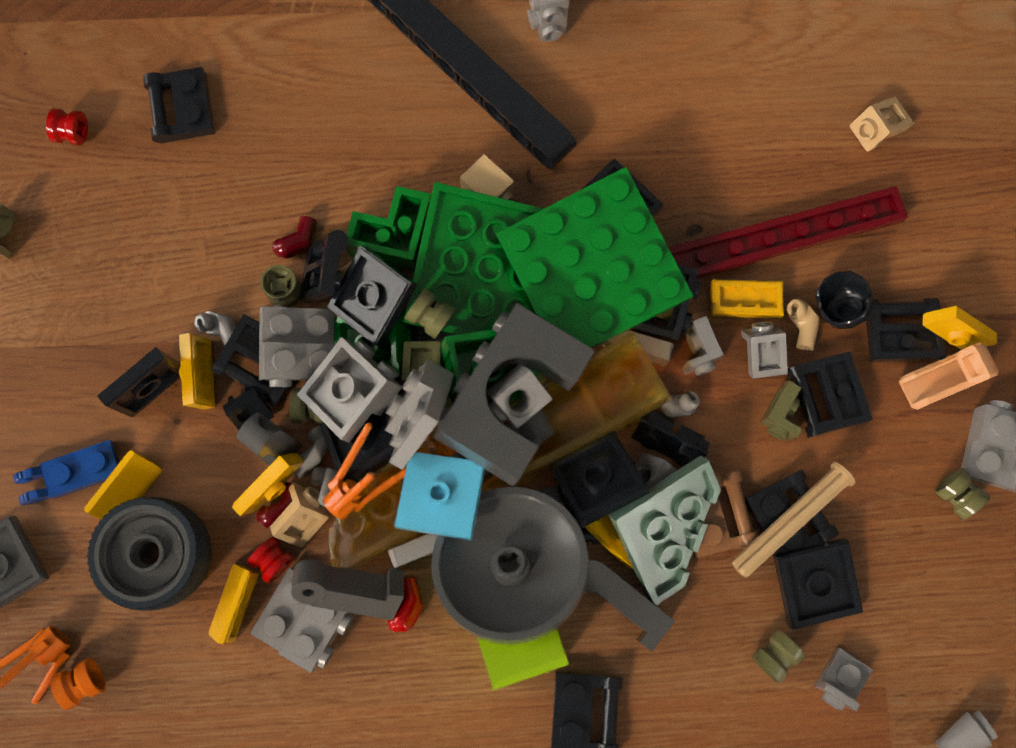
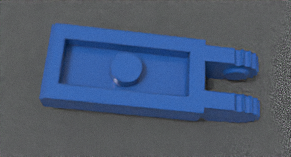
(70, 472)

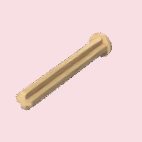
(793, 519)

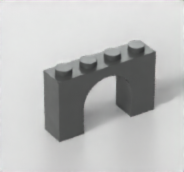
(469, 423)

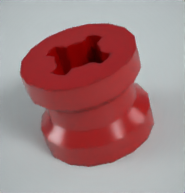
(67, 126)
(270, 559)

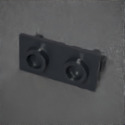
(656, 434)

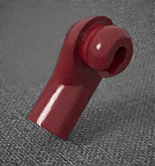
(297, 242)
(267, 515)

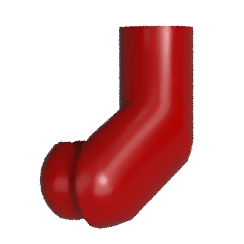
(409, 609)

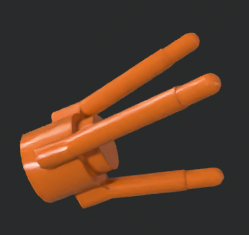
(348, 495)
(45, 647)

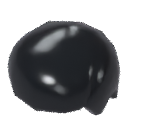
(844, 299)

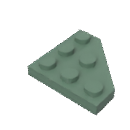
(667, 527)

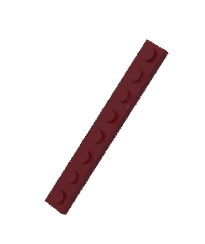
(792, 232)

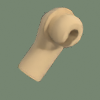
(806, 321)

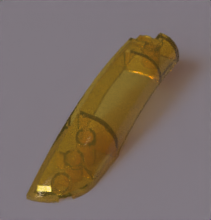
(609, 396)

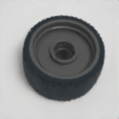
(121, 553)

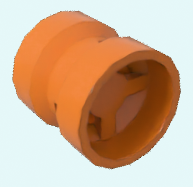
(74, 685)

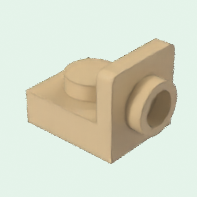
(881, 122)
(301, 517)

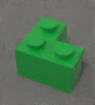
(396, 237)

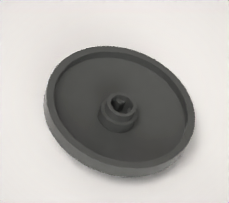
(518, 570)

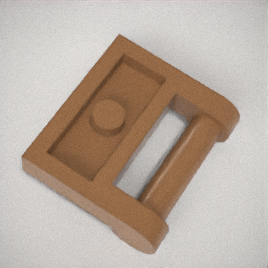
(717, 536)

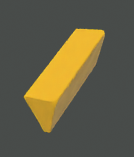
(126, 482)
(233, 604)

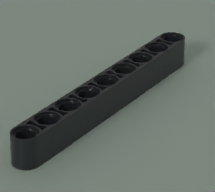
(480, 78)

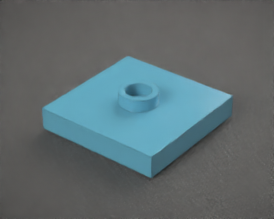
(440, 496)

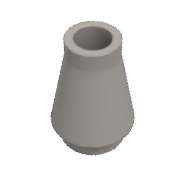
(968, 732)

